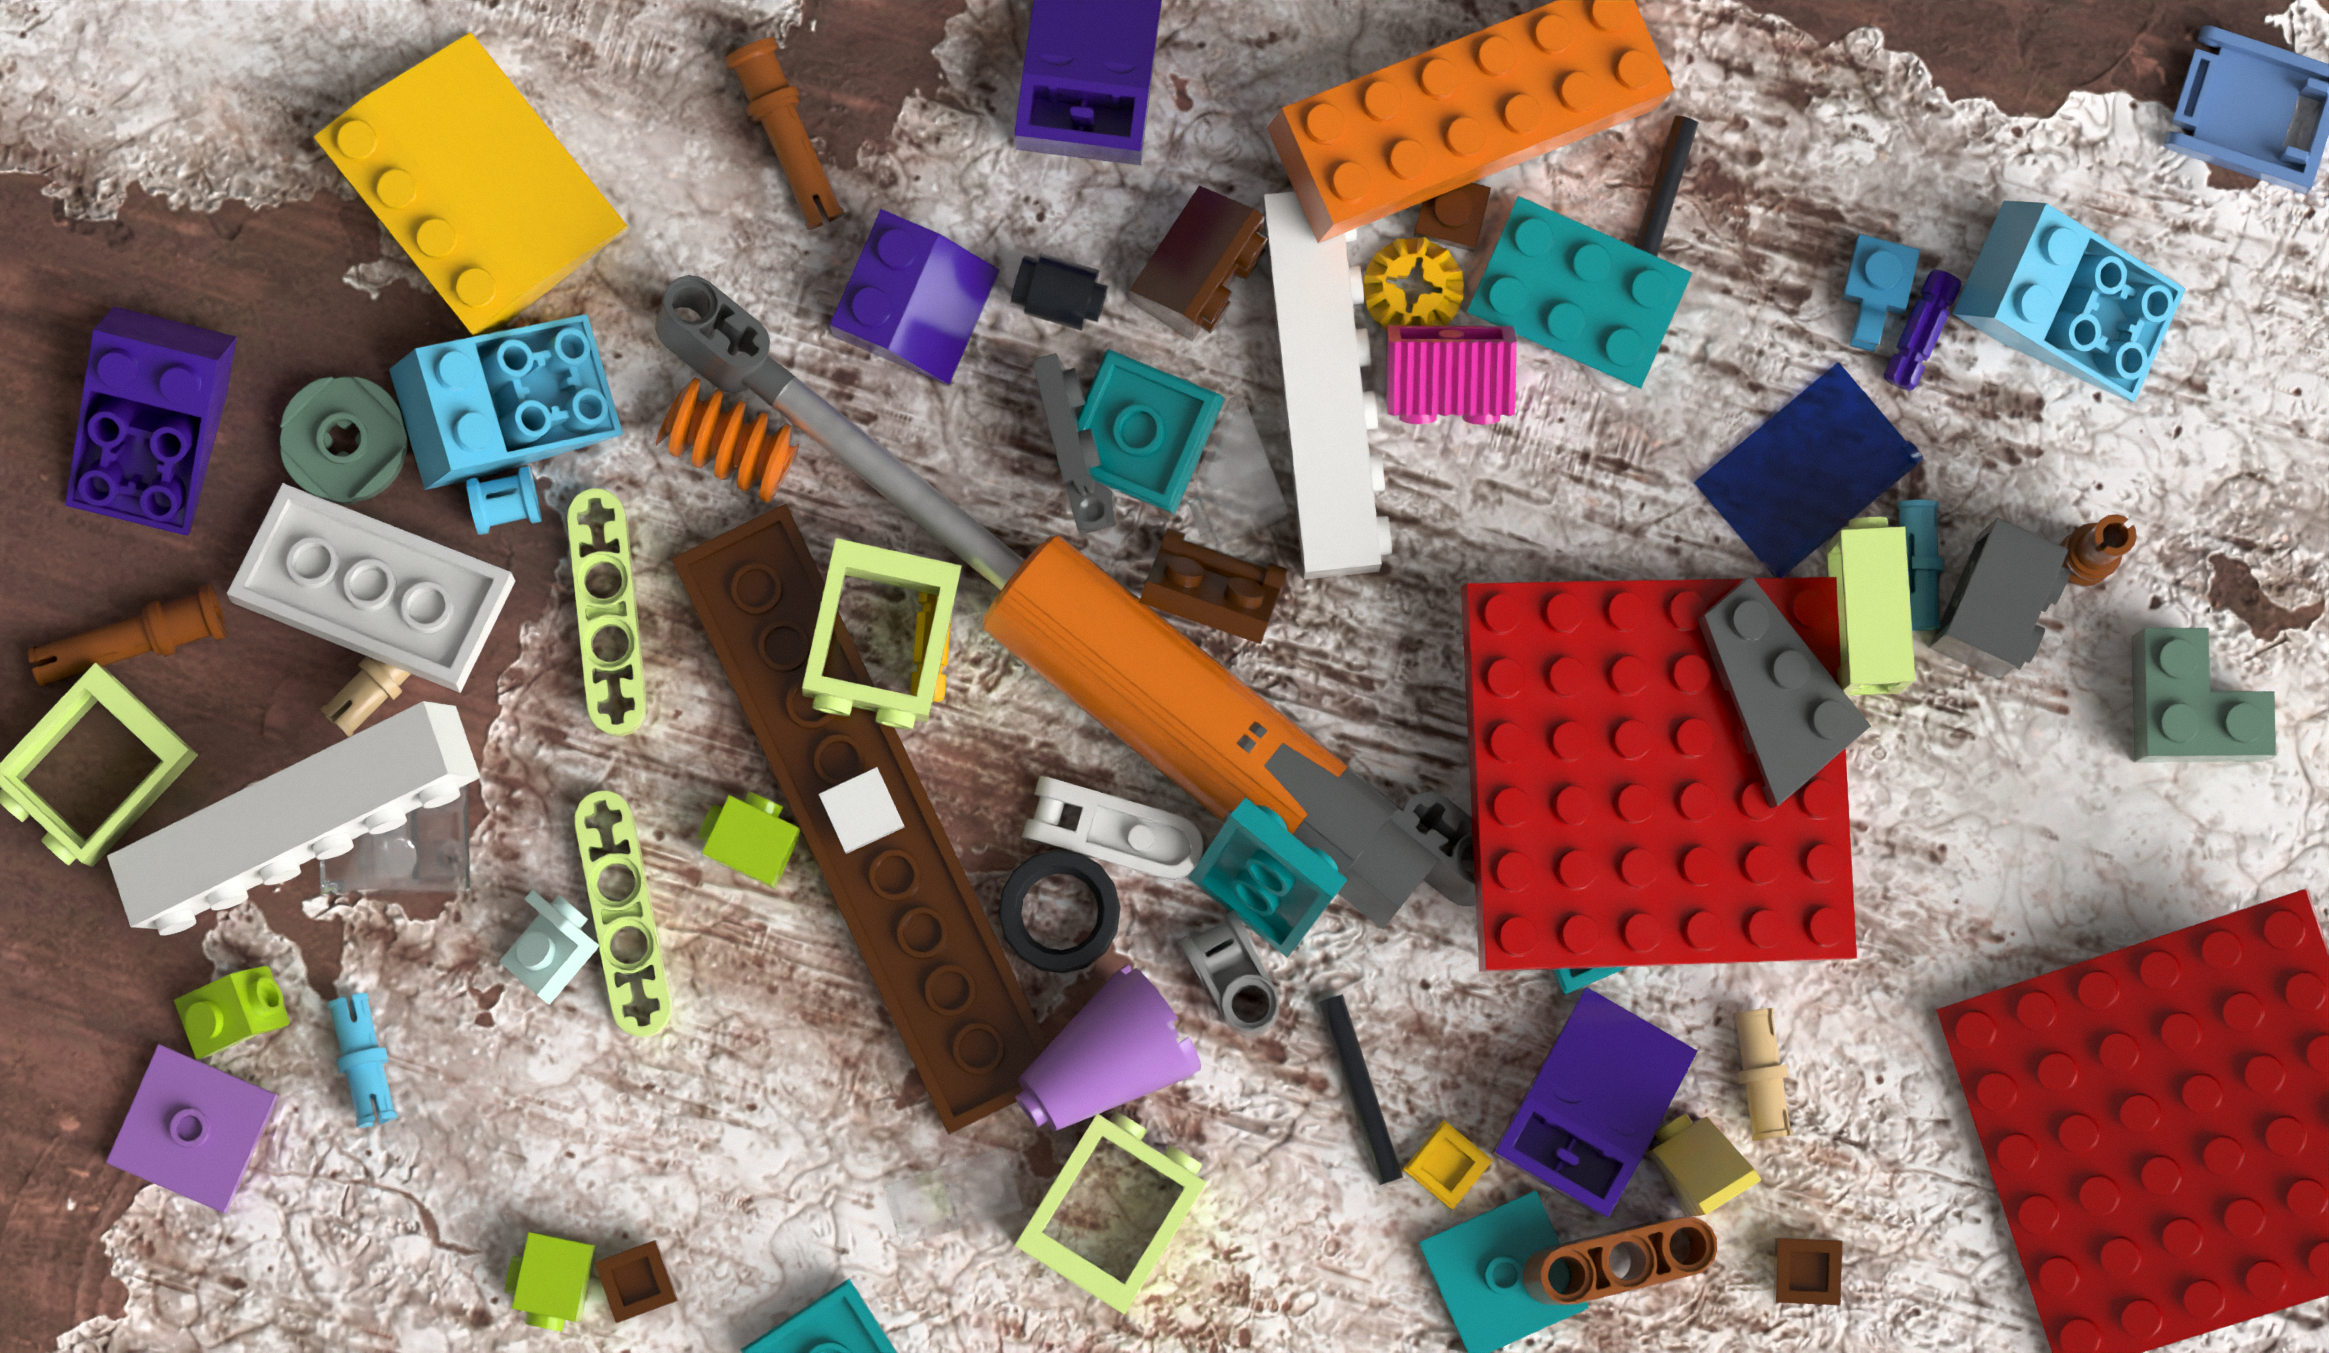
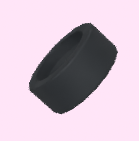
(1068, 864)

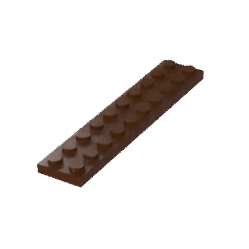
(897, 894)

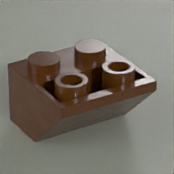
(1197, 262)

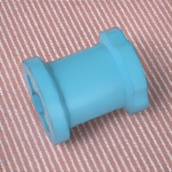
(503, 500)

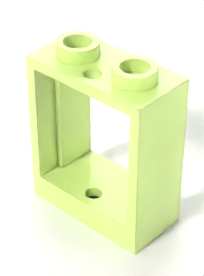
(892, 569)
(1872, 607)
(23, 801)
(1127, 1136)

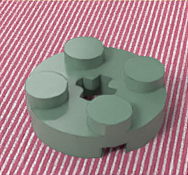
(346, 476)

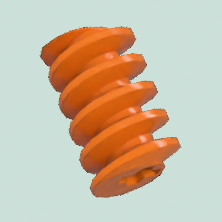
(728, 440)

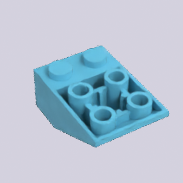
(2069, 298)
(504, 400)

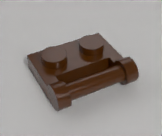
(1213, 587)

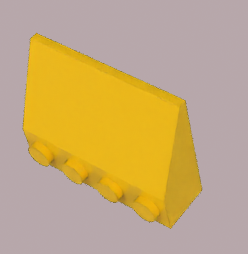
(471, 184)

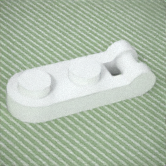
(1115, 830)

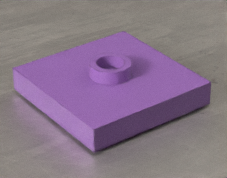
(192, 1128)

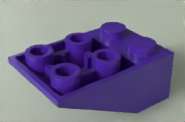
(1088, 78)
(148, 419)
(1595, 1103)

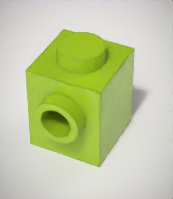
(750, 838)
(551, 1280)

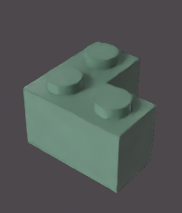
(2179, 715)

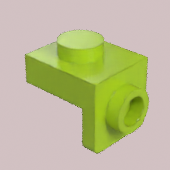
(232, 1011)

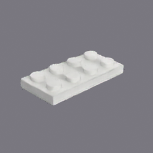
(371, 587)

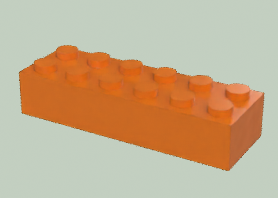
(1467, 110)

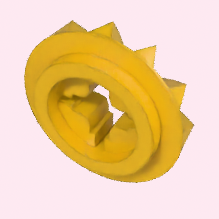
(1395, 262)

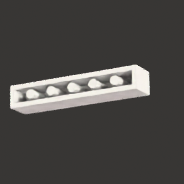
(1324, 395)
(294, 817)

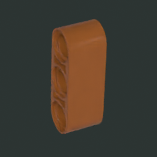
(1649, 1259)

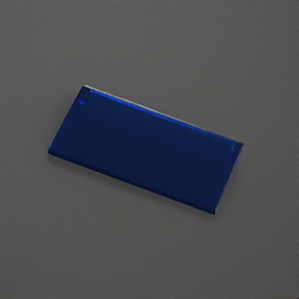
(1808, 471)

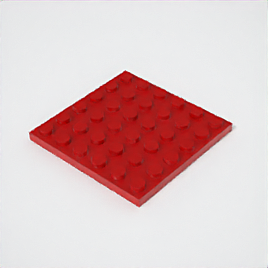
(1621, 791)
(2161, 1127)

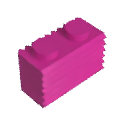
(1450, 372)

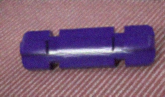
(1922, 330)

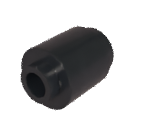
(1059, 291)

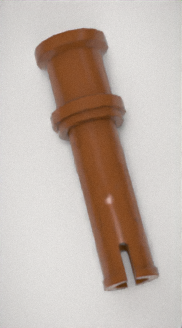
(774, 105)
(2097, 549)
(157, 630)

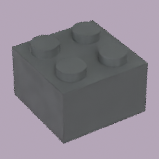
(2000, 598)

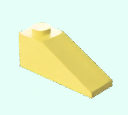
(1700, 1165)

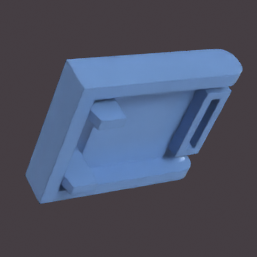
(2243, 108)

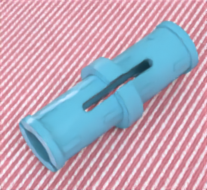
(1923, 561)
(362, 1060)

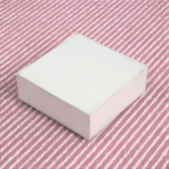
(861, 810)

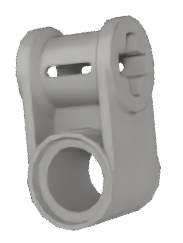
(1231, 972)

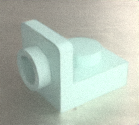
(550, 947)

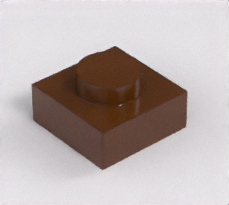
(1454, 217)
(1807, 1271)
(636, 1281)

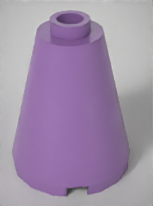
(1107, 1055)

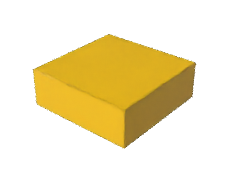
(1447, 1164)

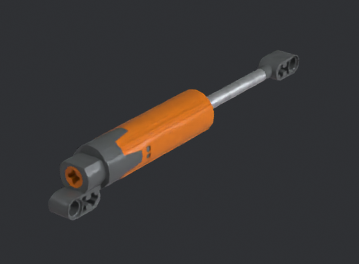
(1115, 652)

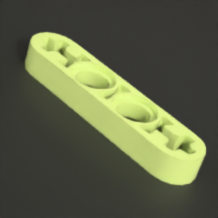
(600, 613)
(630, 912)

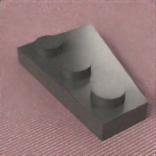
(1783, 694)

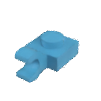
(1879, 282)

